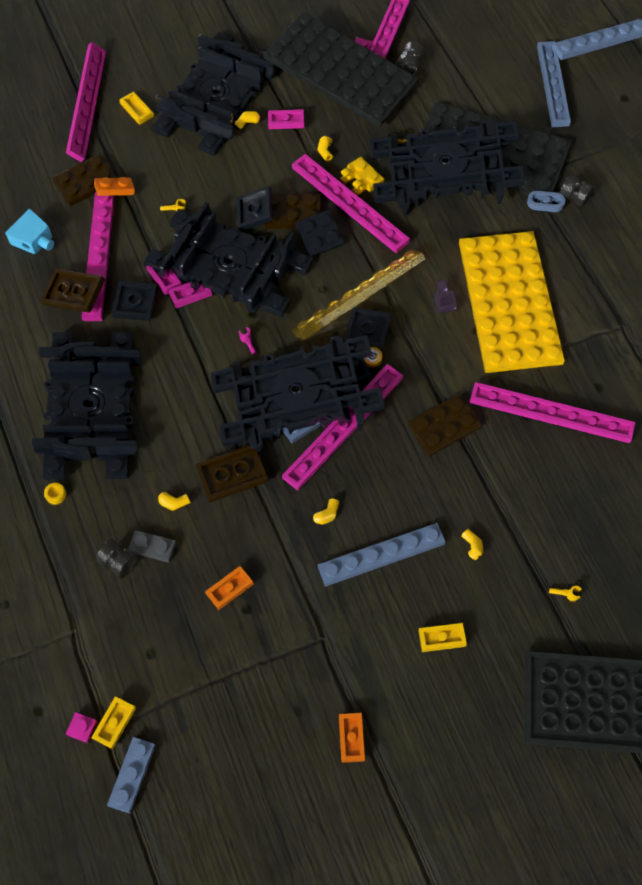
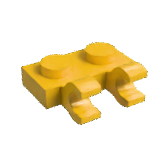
(364, 173)

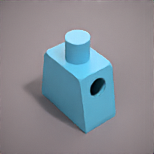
(30, 233)

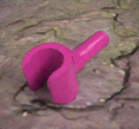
(246, 338)

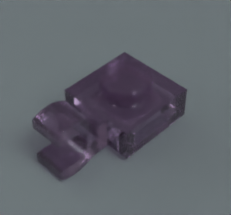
(444, 299)

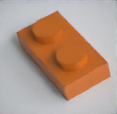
(114, 186)
(229, 588)
(351, 737)

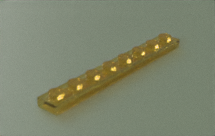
(353, 297)

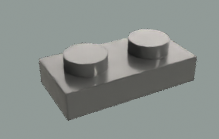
(152, 546)

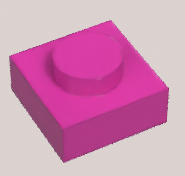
(81, 727)

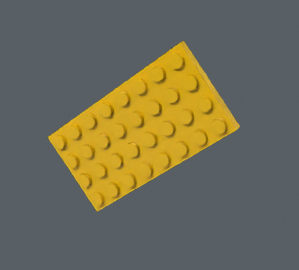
(510, 302)

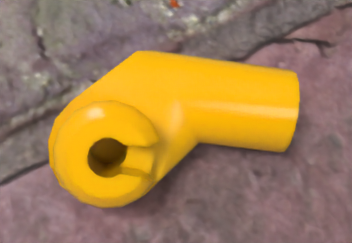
(247, 117)
(323, 148)
(171, 502)
(327, 515)
(476, 544)

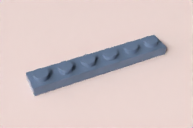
(598, 39)
(553, 85)
(381, 554)

